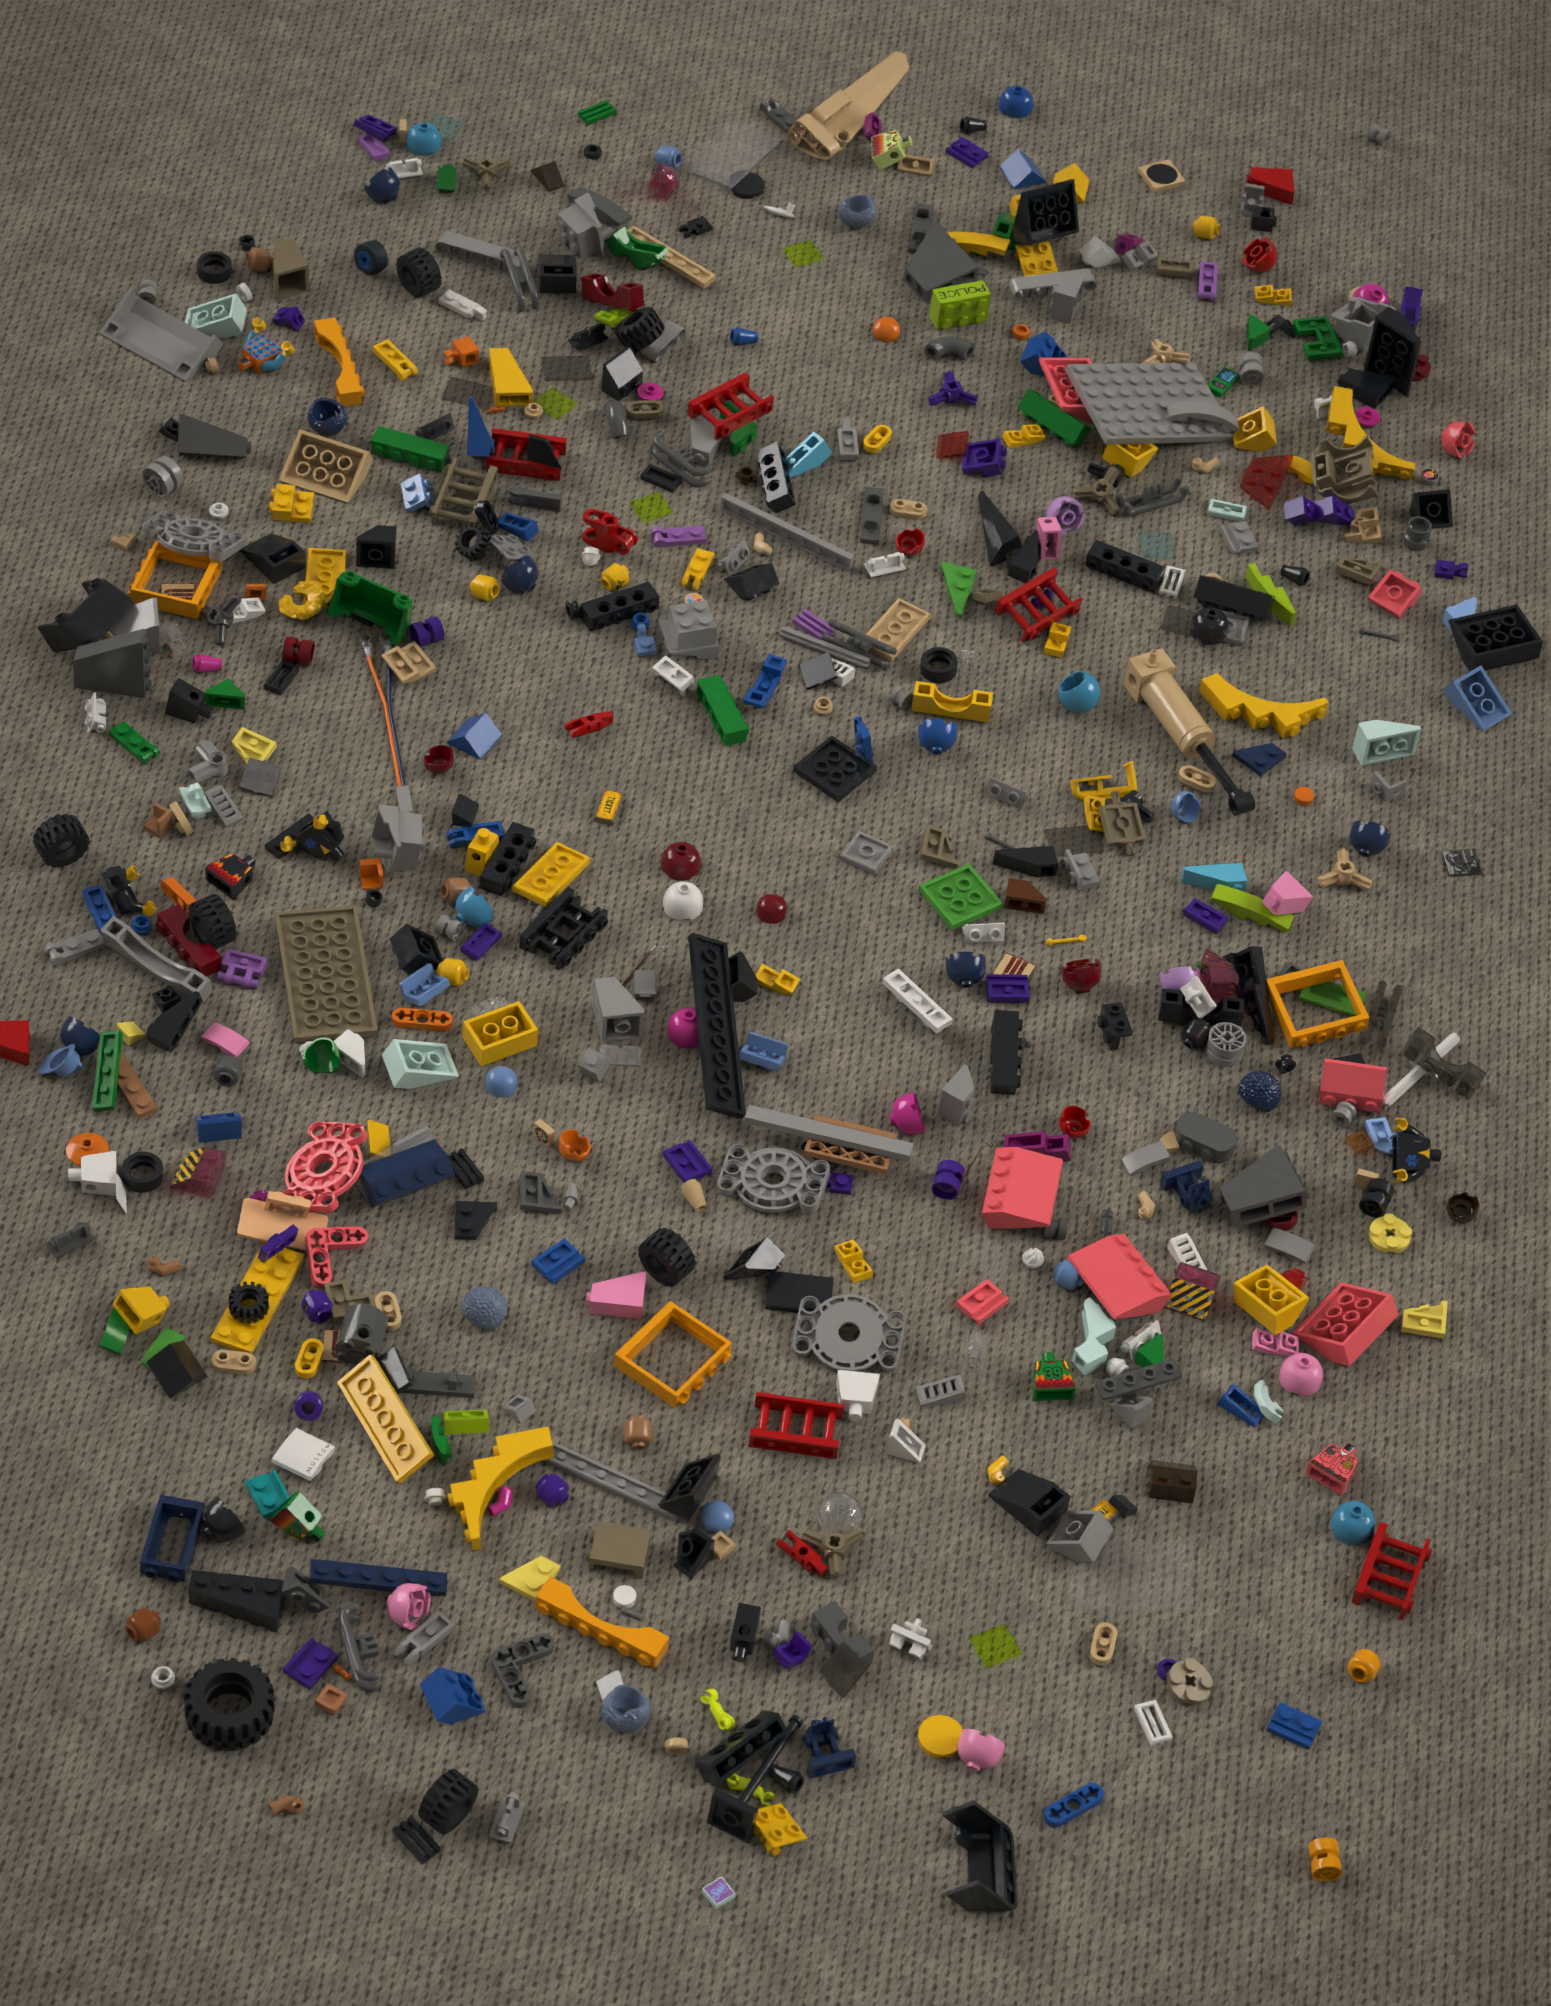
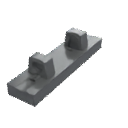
(920, 225)
(871, 515)
(437, 1383)

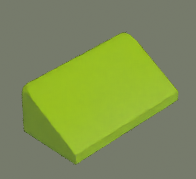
(466, 1421)

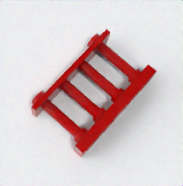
(728, 392)
(519, 442)
(1035, 588)
(795, 1443)
(1376, 1556)

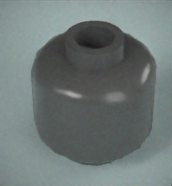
(227, 1070)

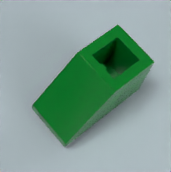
(447, 178)

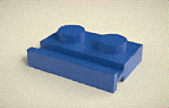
(862, 739)
(558, 1261)
(1294, 1725)

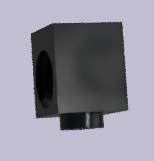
(1263, 218)

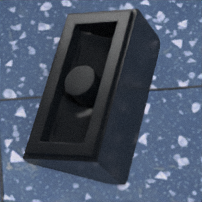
(464, 811)

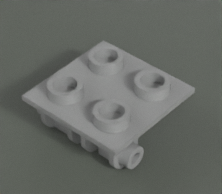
(508, 549)

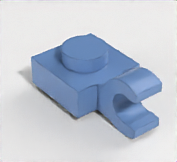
(644, 645)

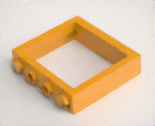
(168, 603)
(1308, 978)
(650, 1330)

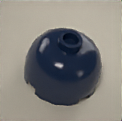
(383, 186)
(521, 576)
(1369, 838)
(965, 968)
(84, 1039)

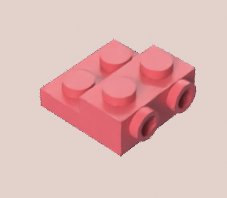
(1395, 593)

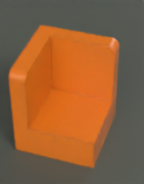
(371, 873)

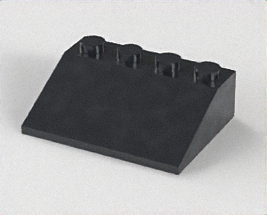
(1046, 213)
(1393, 349)
(1495, 638)

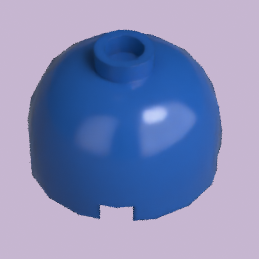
(1016, 102)
(937, 735)

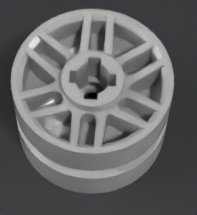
(162, 476)
(1225, 1044)

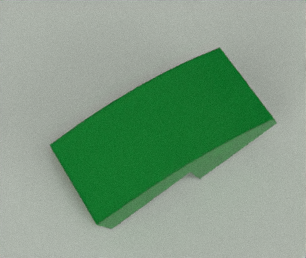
(115, 1333)
(440, 1441)

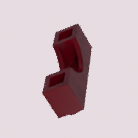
(598, 289)
(174, 925)

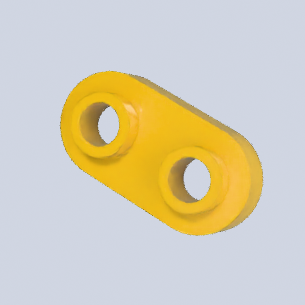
(877, 439)
(309, 1360)

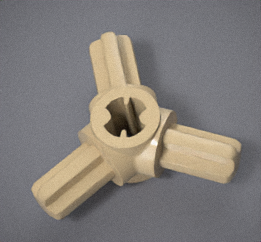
(1165, 354)
(1344, 873)

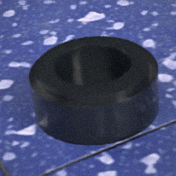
(592, 152)

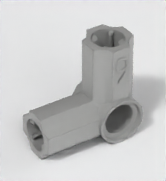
(214, 763)

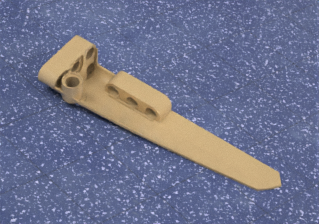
(843, 114)

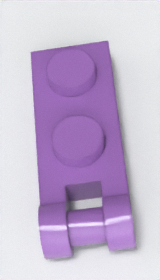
(1207, 281)
(678, 536)

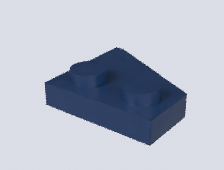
(1260, 758)

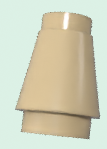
(694, 1194)

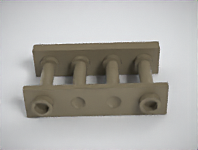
(483, 493)

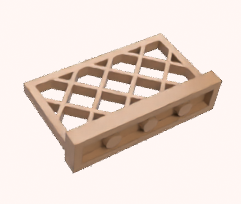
(847, 1158)

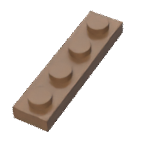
(134, 1090)

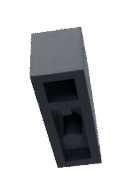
(173, 1023)

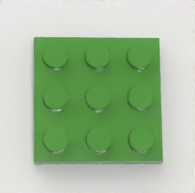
(960, 897)

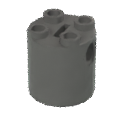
(361, 1333)

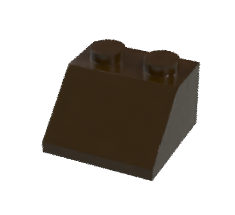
(1172, 1481)

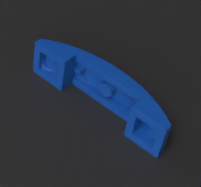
(767, 682)

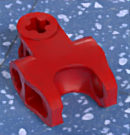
(608, 533)

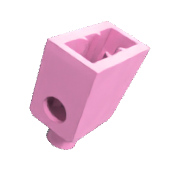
(1049, 530)

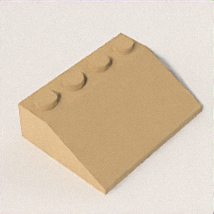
(326, 466)

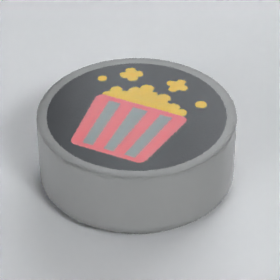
(1429, 476)

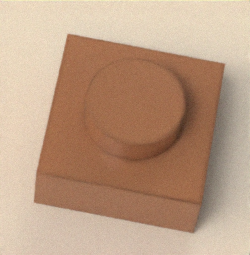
(331, 1699)

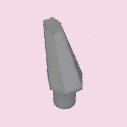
(571, 1197)

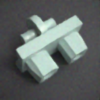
(195, 800)

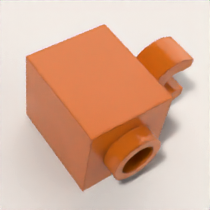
(462, 351)

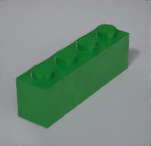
(1050, 416)
(410, 449)
(722, 710)

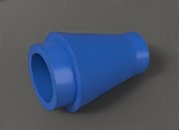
(742, 336)

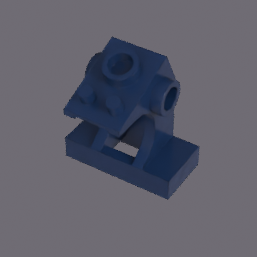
(1185, 1179)
(823, 1733)

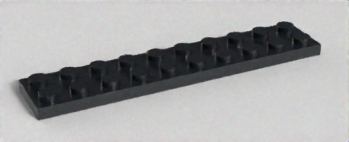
(716, 1026)

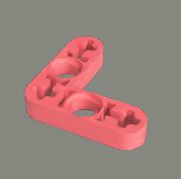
(326, 1243)

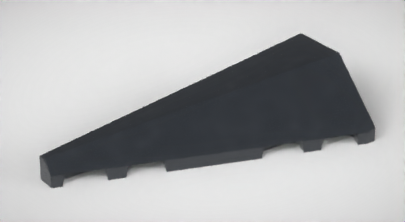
(998, 533)
(1253, 988)

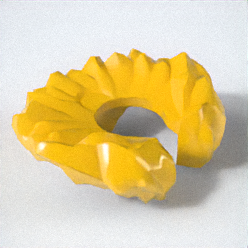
(310, 608)

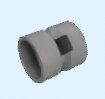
(1251, 369)

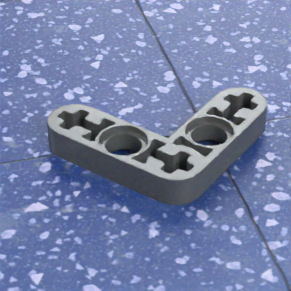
(510, 1666)

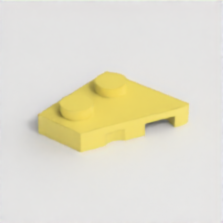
(1425, 1320)
(531, 1577)

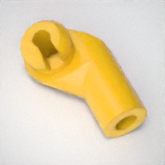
(995, 1468)

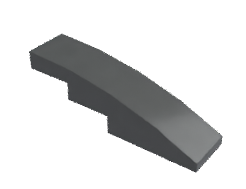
(604, 208)

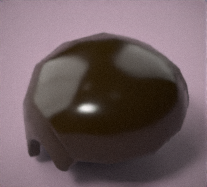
(1462, 1207)

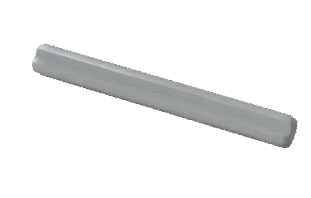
(825, 647)

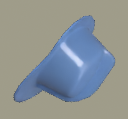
(61, 1062)

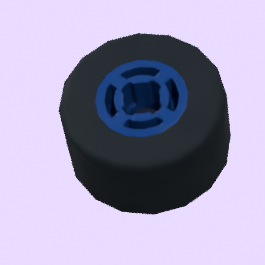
(370, 257)

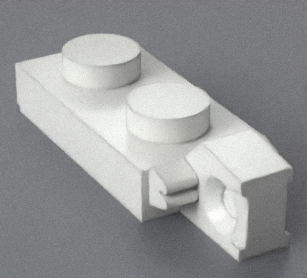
(462, 305)

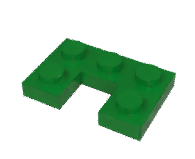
(1327, 342)

